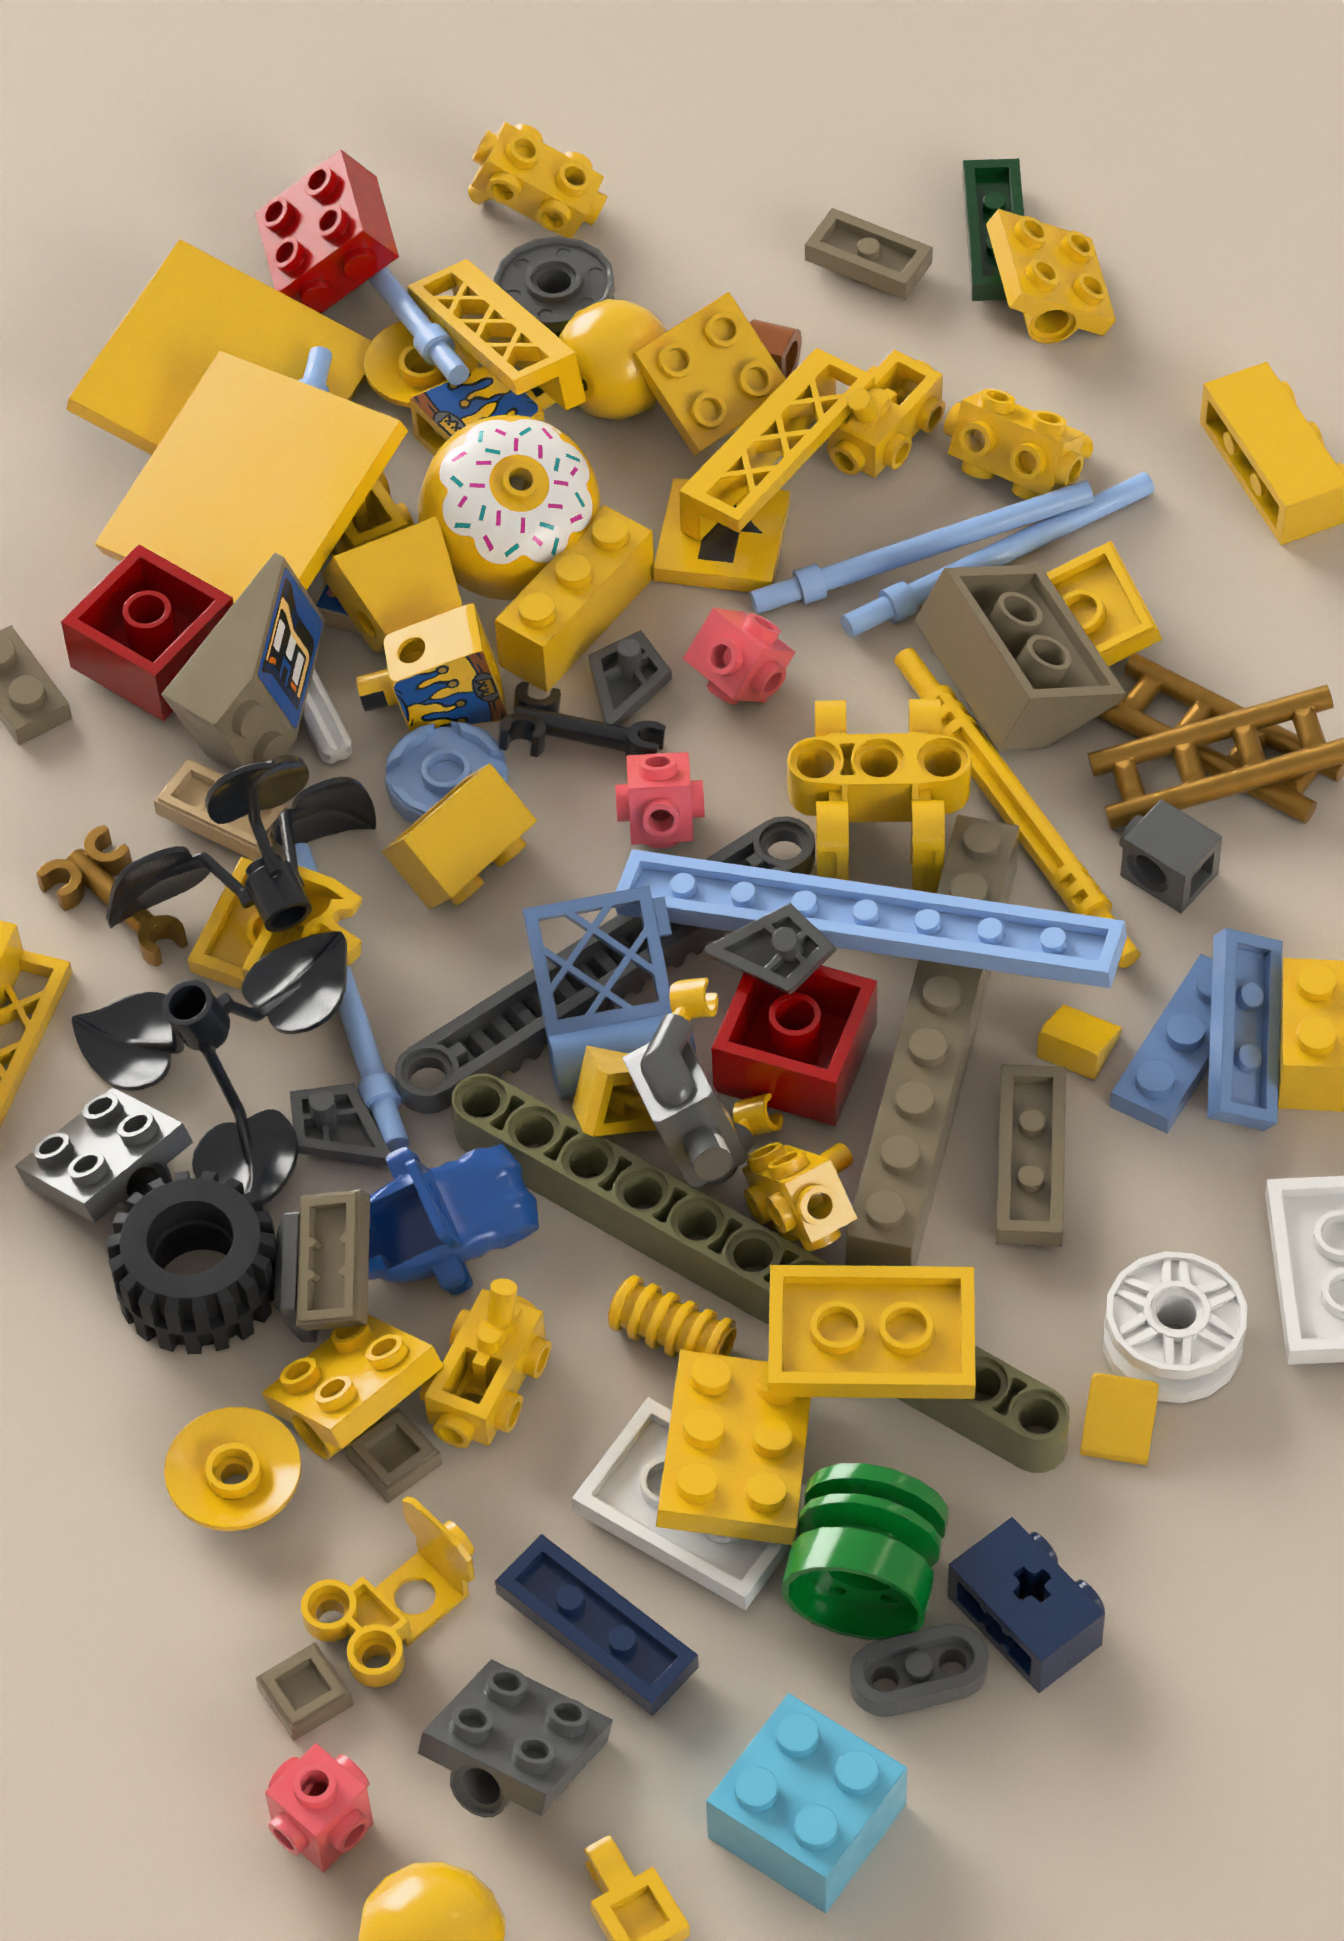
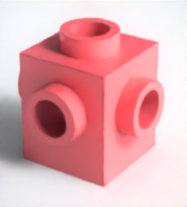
(740, 656)
(659, 799)
(319, 1806)

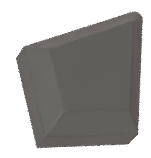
(627, 676)
(775, 949)
(336, 1125)
(286, 1275)

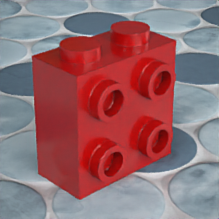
(327, 233)

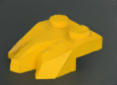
(238, 939)

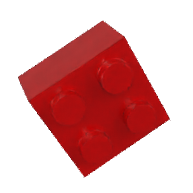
(142, 627)
(796, 1044)

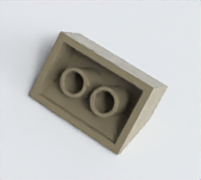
(1016, 654)

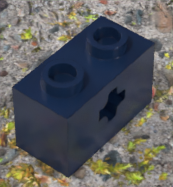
(1033, 1636)

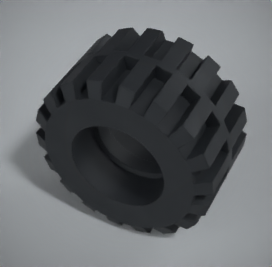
(187, 1218)

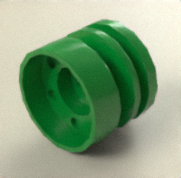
(865, 1551)

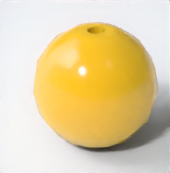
(604, 345)
(432, 1905)

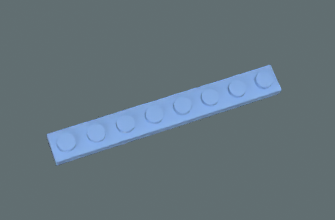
(885, 918)

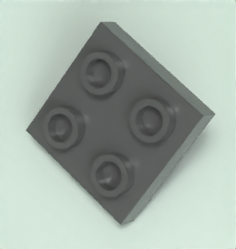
(105, 1155)
(512, 1741)

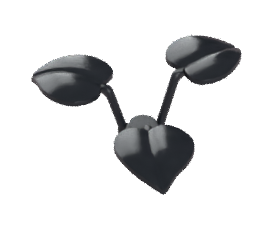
(271, 883)
(135, 1036)

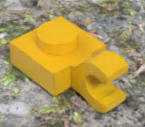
(630, 1904)

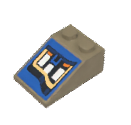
(252, 672)

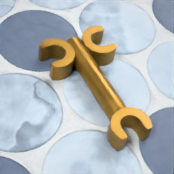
(95, 872)

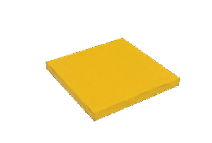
(178, 329)
(251, 474)

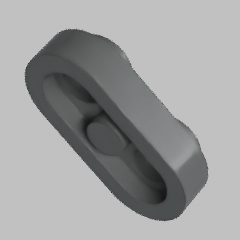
(914, 1666)

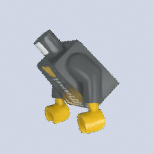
(686, 1102)

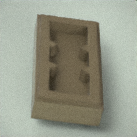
(333, 1260)

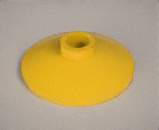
(398, 370)
(225, 1445)

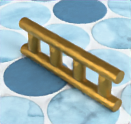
(1205, 704)
(1239, 725)

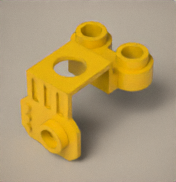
(371, 1612)

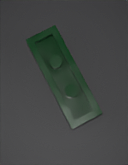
(986, 188)

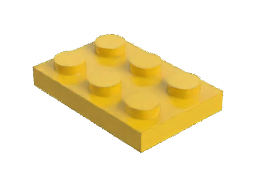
(871, 1332)
(732, 1452)

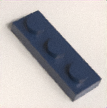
(597, 1624)

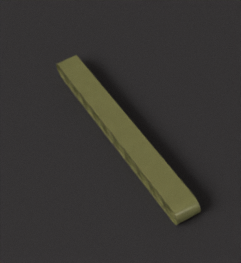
(731, 1246)

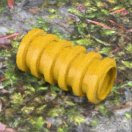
(667, 1321)

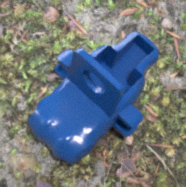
(447, 1215)

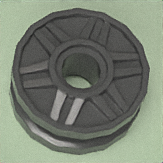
(556, 278)

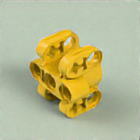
(880, 780)

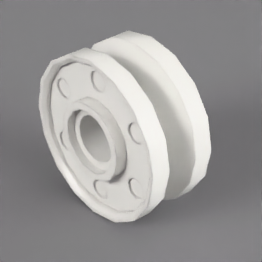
(1180, 1292)

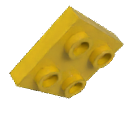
(1050, 277)
(709, 372)
(350, 1383)

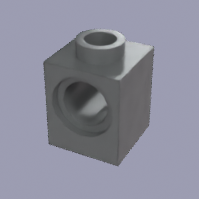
(1170, 855)

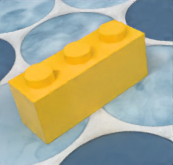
(1274, 452)
(575, 599)

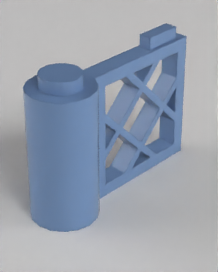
(613, 1029)

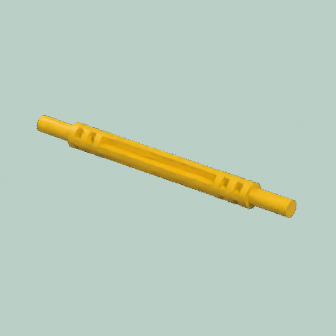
(1013, 802)

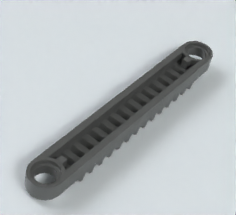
(510, 1022)

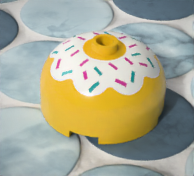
(490, 529)

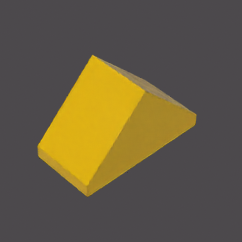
(607, 1096)

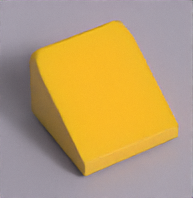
(1077, 1041)
(1119, 1418)

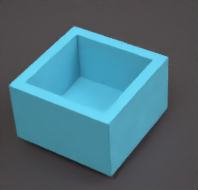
(806, 1802)

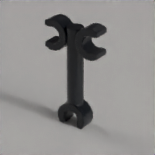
(541, 717)

